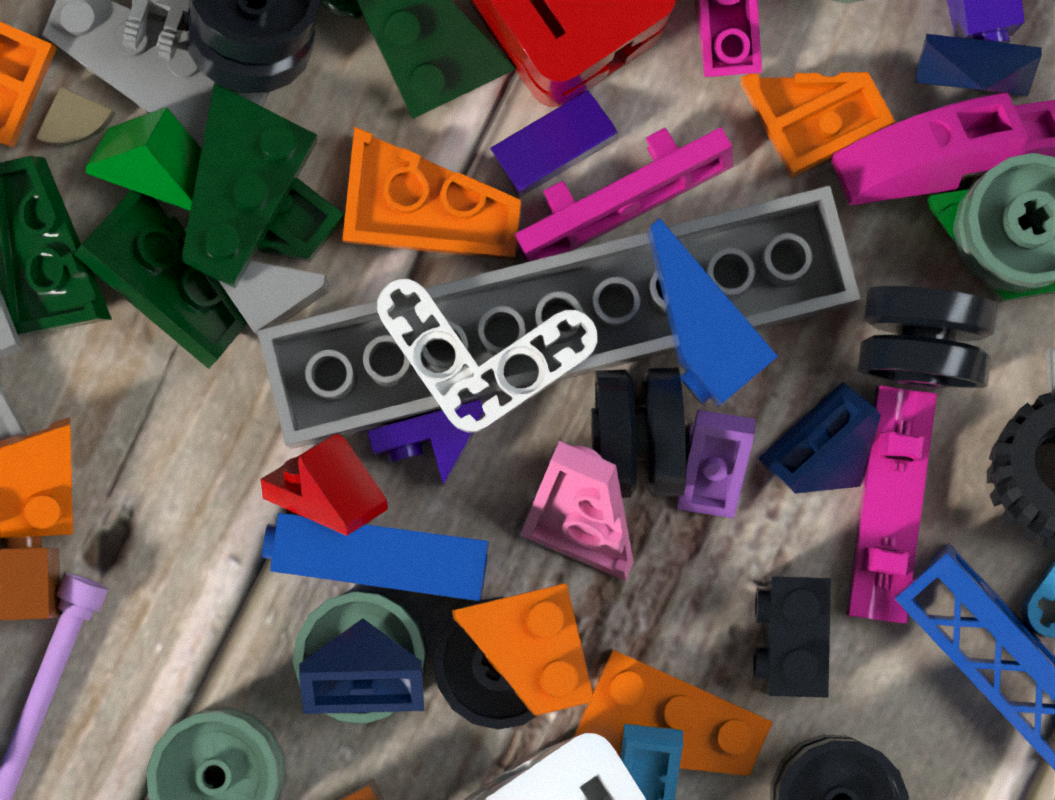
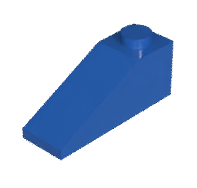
(708, 330)

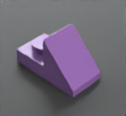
(716, 462)

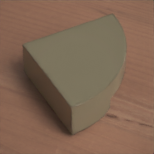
(73, 119)

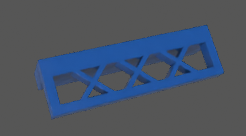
(1007, 629)

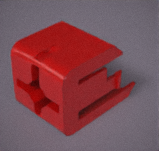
(572, 44)

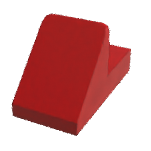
(327, 487)

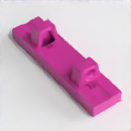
(670, 175)
(891, 504)

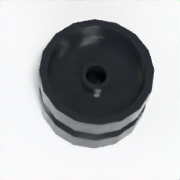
(252, 42)
(928, 329)
(643, 432)
(471, 684)
(834, 766)

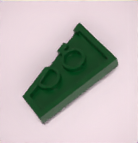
(38, 269)

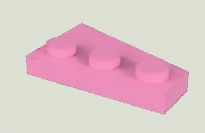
(582, 511)

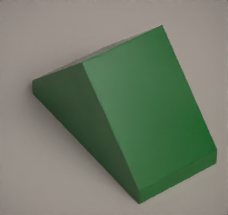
(150, 157)

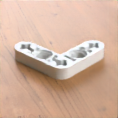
(465, 372)

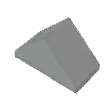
(274, 294)

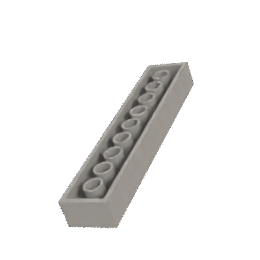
(351, 376)

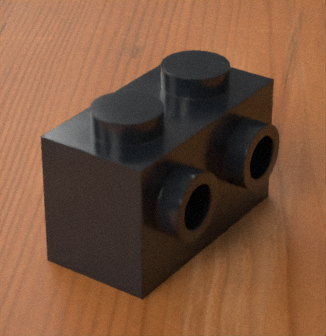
(794, 636)

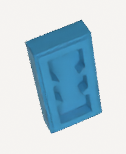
(652, 759)

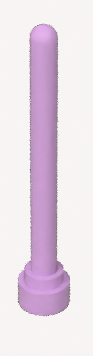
(78, 602)

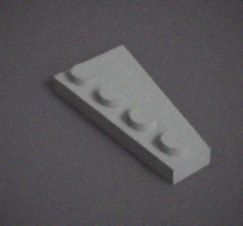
(93, 37)

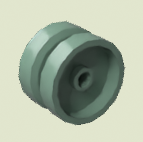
(989, 228)
(344, 611)
(223, 738)

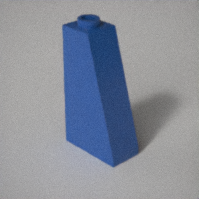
(378, 557)

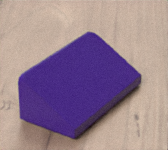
(554, 143)

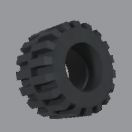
(1015, 473)

